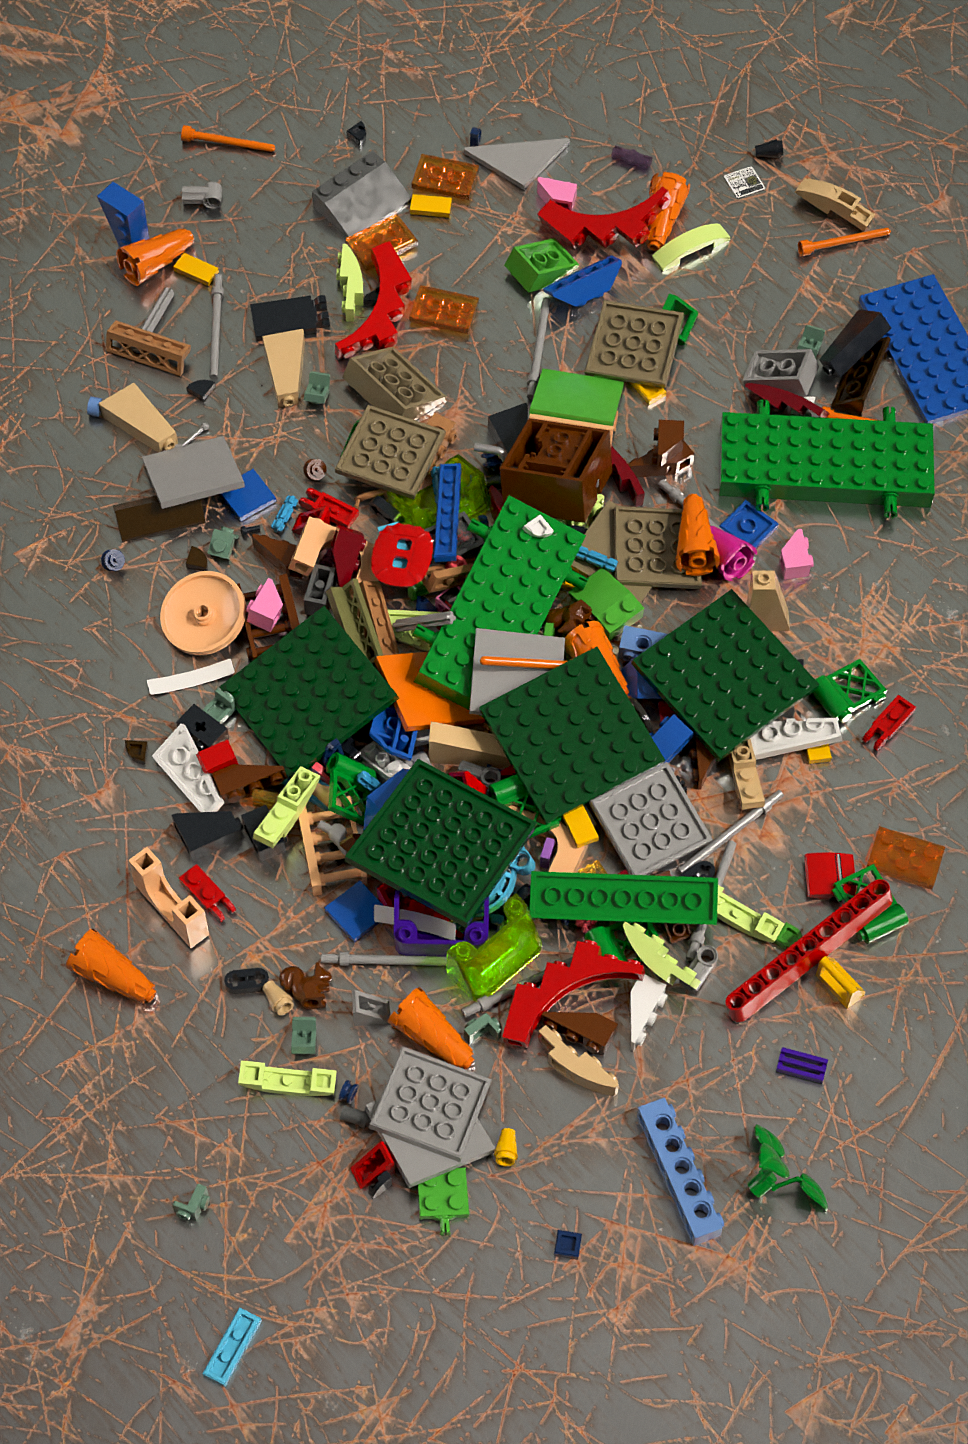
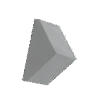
(369, 1009)

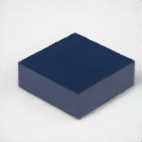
(567, 1244)

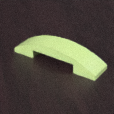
(689, 242)
(746, 920)
(287, 1081)

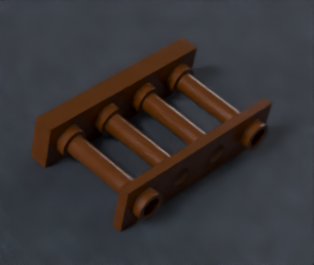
(288, 609)

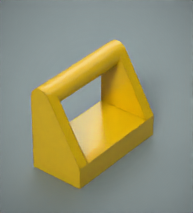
(839, 982)

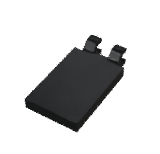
(289, 315)

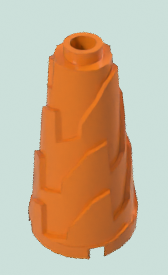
(663, 224)
(148, 256)
(696, 544)
(584, 639)
(102, 963)
(429, 1028)

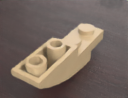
(834, 198)
(746, 777)
(581, 1070)

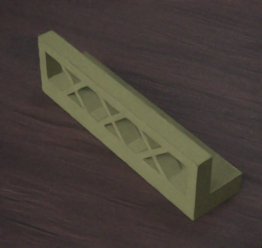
(345, 614)

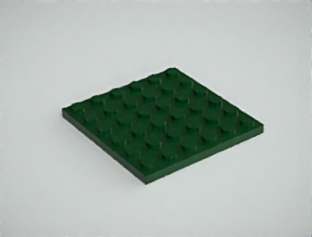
(725, 674)
(309, 692)
(571, 735)
(441, 842)

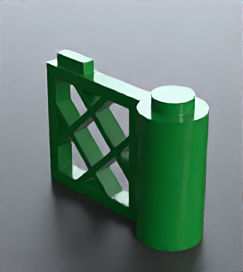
(835, 697)
(346, 771)
(512, 792)
(885, 923)
(610, 945)

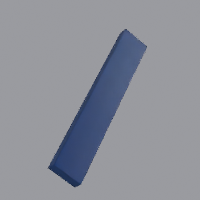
(447, 512)

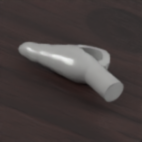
(336, 833)

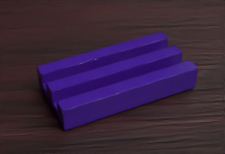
(803, 1065)

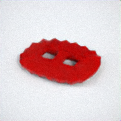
(386, 551)

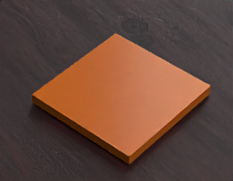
(417, 704)

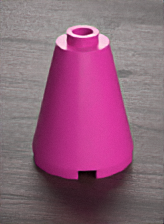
(734, 553)

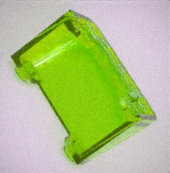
(423, 509)
(500, 958)

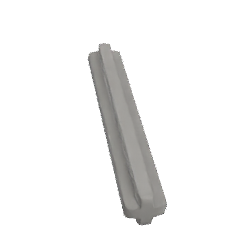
(156, 312)
(427, 621)

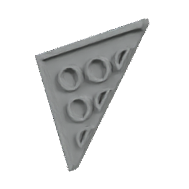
(518, 161)

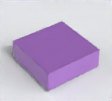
(547, 853)

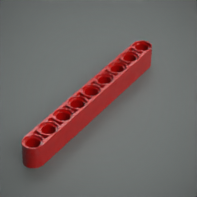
(805, 960)

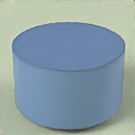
(93, 406)

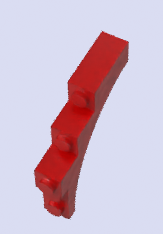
(605, 228)
(389, 308)
(557, 982)

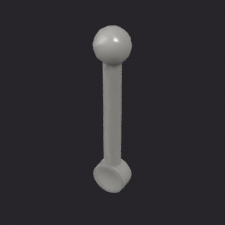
(204, 426)

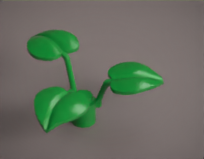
(770, 1162)

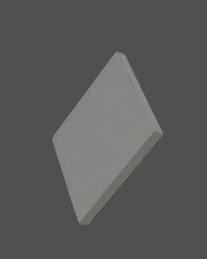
(193, 472)
(493, 681)
(650, 821)
(430, 1104)
(422, 1165)

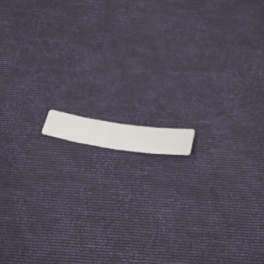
(191, 678)
(423, 922)

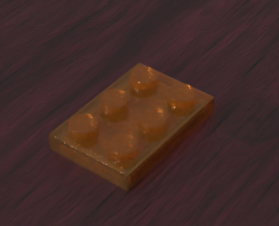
(445, 176)
(391, 230)
(444, 309)
(906, 857)

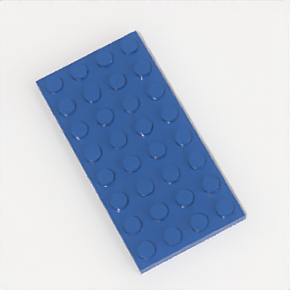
(925, 346)

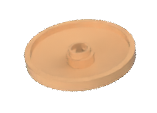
(203, 613)

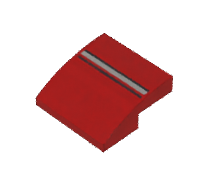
(824, 870)

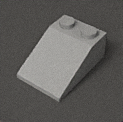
(783, 370)

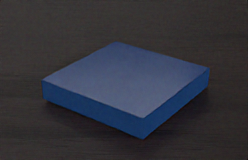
(251, 498)
(749, 524)
(354, 911)

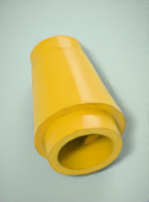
(506, 1148)

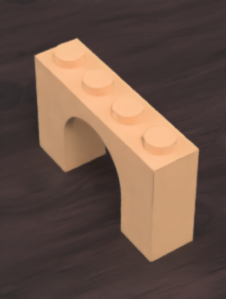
(318, 537)
(568, 856)
(183, 916)

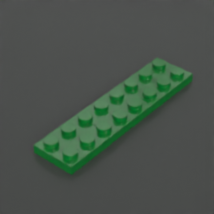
(624, 897)

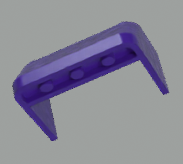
(412, 942)

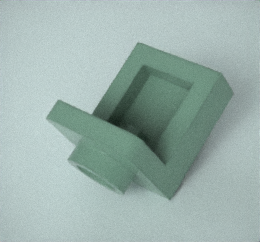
(812, 339)
(317, 388)
(222, 542)
(221, 706)
(476, 1028)
(303, 1035)
(197, 1203)

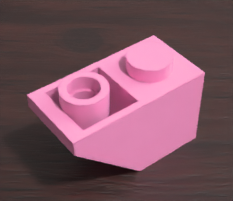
(558, 191)
(794, 557)
(266, 608)

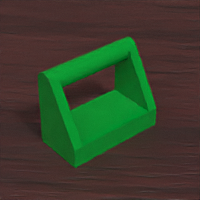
(676, 304)

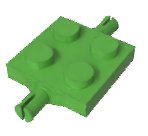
(444, 1198)

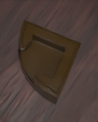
(197, 559)
(137, 750)

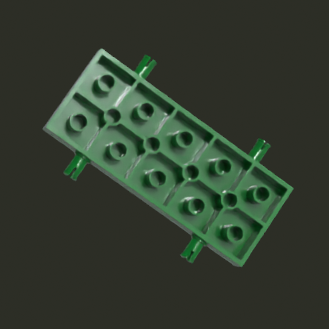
(826, 459)
(504, 591)

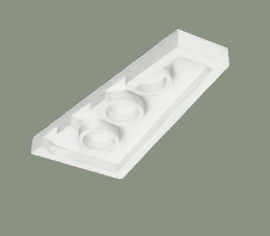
(794, 735)
(180, 762)

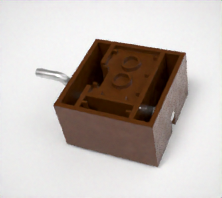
(555, 468)

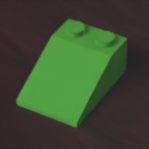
(540, 264)
(610, 602)

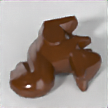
(570, 617)
(307, 989)

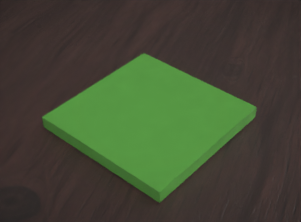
(577, 397)

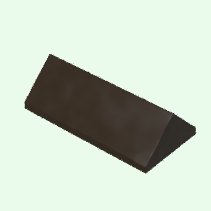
(860, 380)
(147, 518)

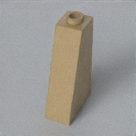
(285, 363)
(139, 418)
(767, 600)
(453, 744)

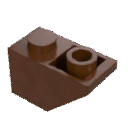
(669, 440)

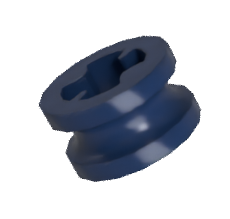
(348, 1091)

